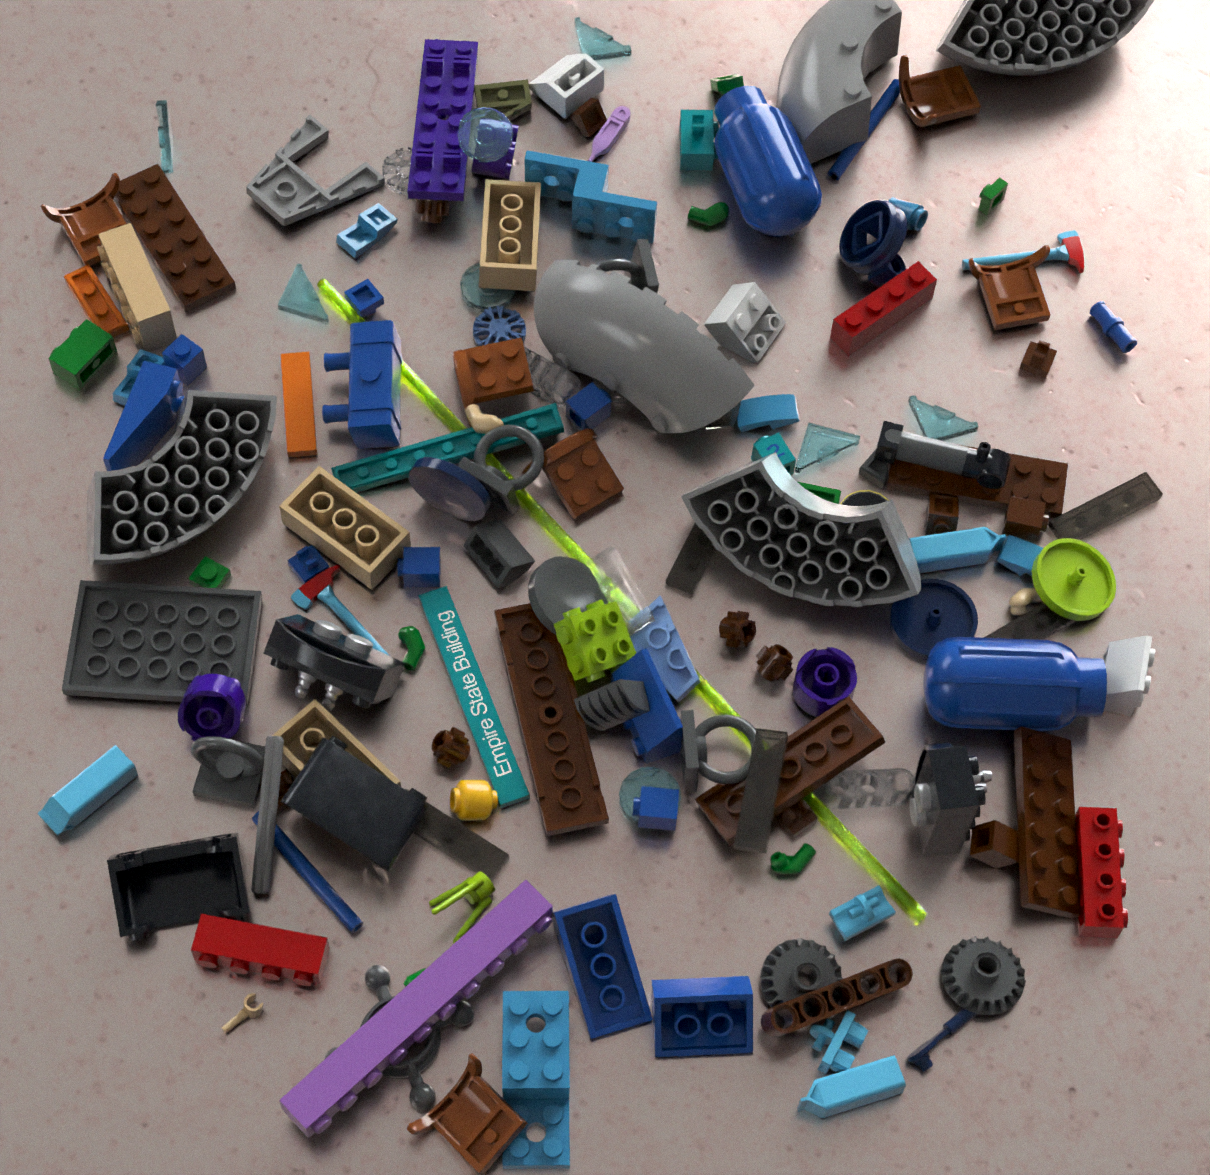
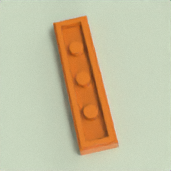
(298, 404)

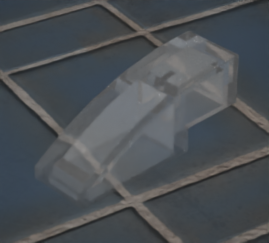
(619, 586)

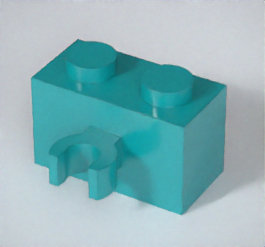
(696, 138)

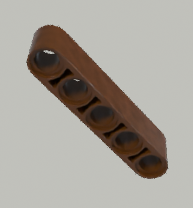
(850, 992)

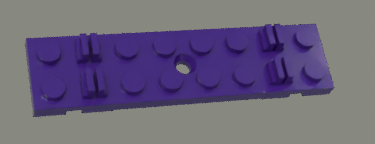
(444, 93)

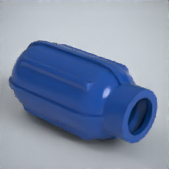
(765, 164)
(1011, 684)

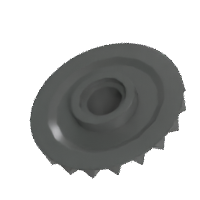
(789, 958)
(980, 991)

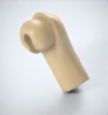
(481, 422)
(1021, 599)

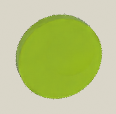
(1073, 579)

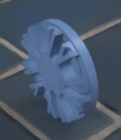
(498, 329)

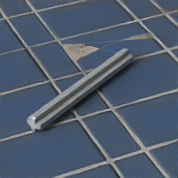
(267, 814)

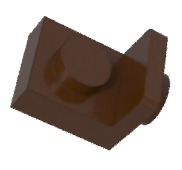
(942, 514)

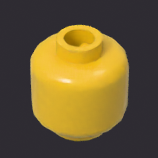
(473, 800)

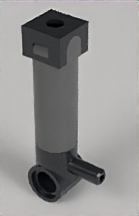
(984, 465)

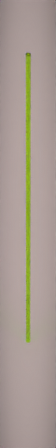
(580, 555)

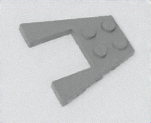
(291, 193)

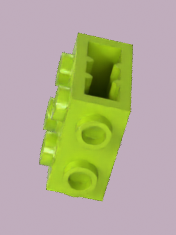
(594, 640)

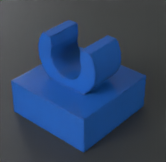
(364, 298)
(307, 563)

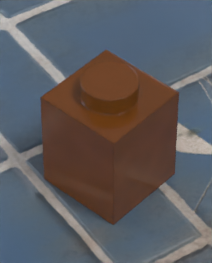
(1025, 518)
(995, 844)

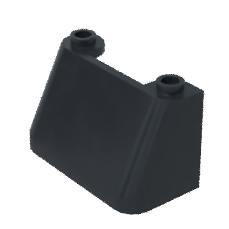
(356, 803)
(178, 884)

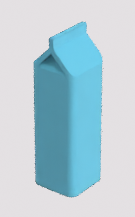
(955, 548)
(88, 791)
(854, 1088)

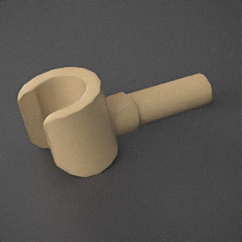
(244, 1013)

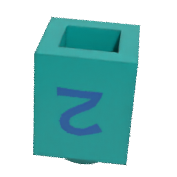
(767, 445)

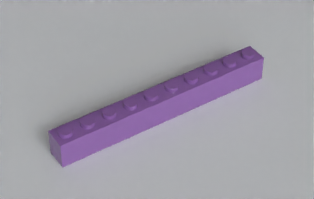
(416, 1009)

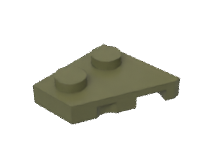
(509, 97)

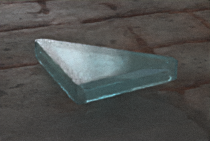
(598, 43)
(165, 134)
(301, 298)
(939, 422)
(823, 443)

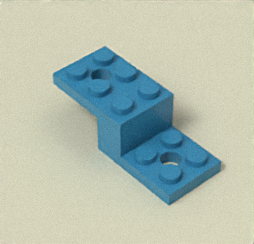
(592, 205)
(537, 1077)

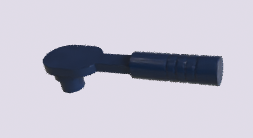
(920, 1055)

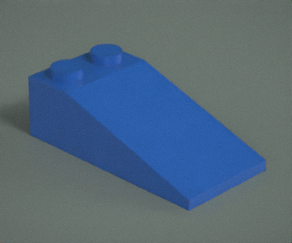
(146, 416)
(601, 965)

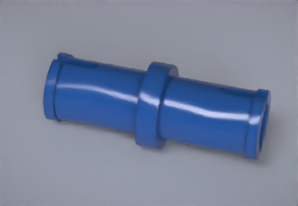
(1113, 327)

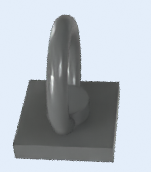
(639, 269)
(494, 481)
(695, 749)
(228, 770)

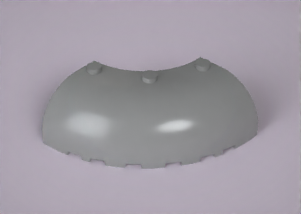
(1037, 34)
(826, 71)
(636, 346)
(184, 484)
(805, 542)

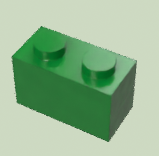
(82, 354)

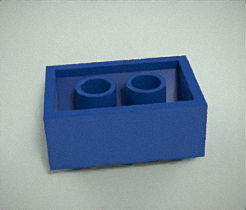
(659, 730)
(702, 1016)

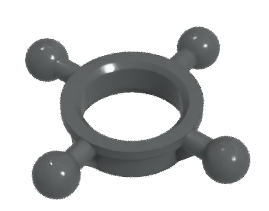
(421, 1095)

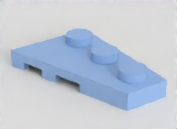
(667, 652)

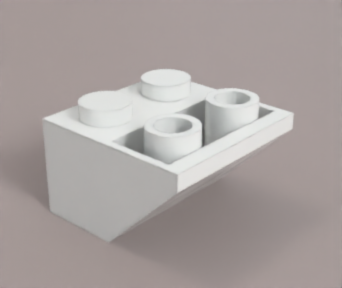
(569, 83)
(745, 321)
(1127, 673)

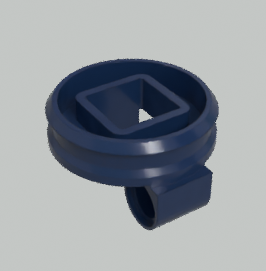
(879, 258)

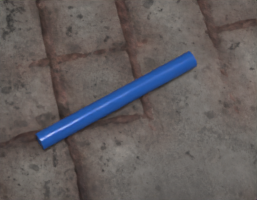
(876, 116)
(315, 879)

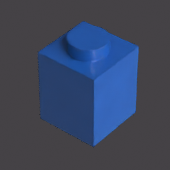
(186, 358)
(588, 407)
(420, 567)
(656, 808)

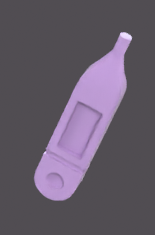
(610, 132)

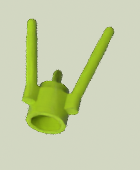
(474, 890)

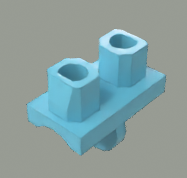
(862, 913)
(848, 1031)

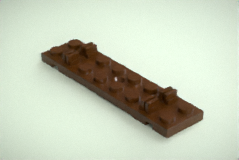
(558, 745)

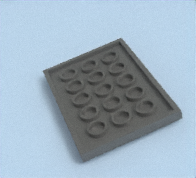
(158, 638)

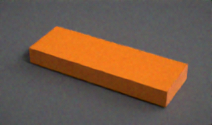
(95, 301)

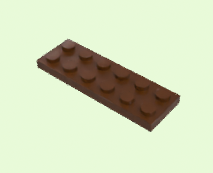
(172, 238)
(1026, 478)
(810, 760)
(1046, 823)

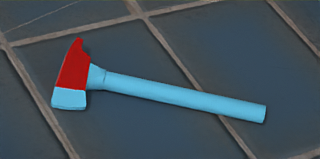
(1069, 251)
(321, 588)

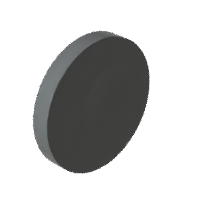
(560, 587)

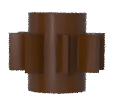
(432, 209)
(737, 629)
(774, 663)
(450, 747)

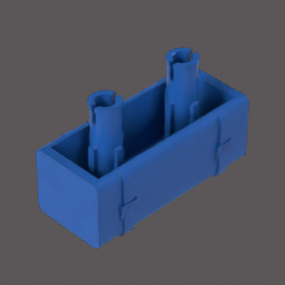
(373, 385)

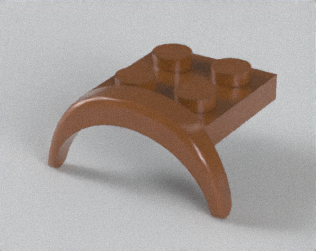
(936, 94)
(88, 219)
(1013, 291)
(492, 372)
(580, 472)
(473, 1119)

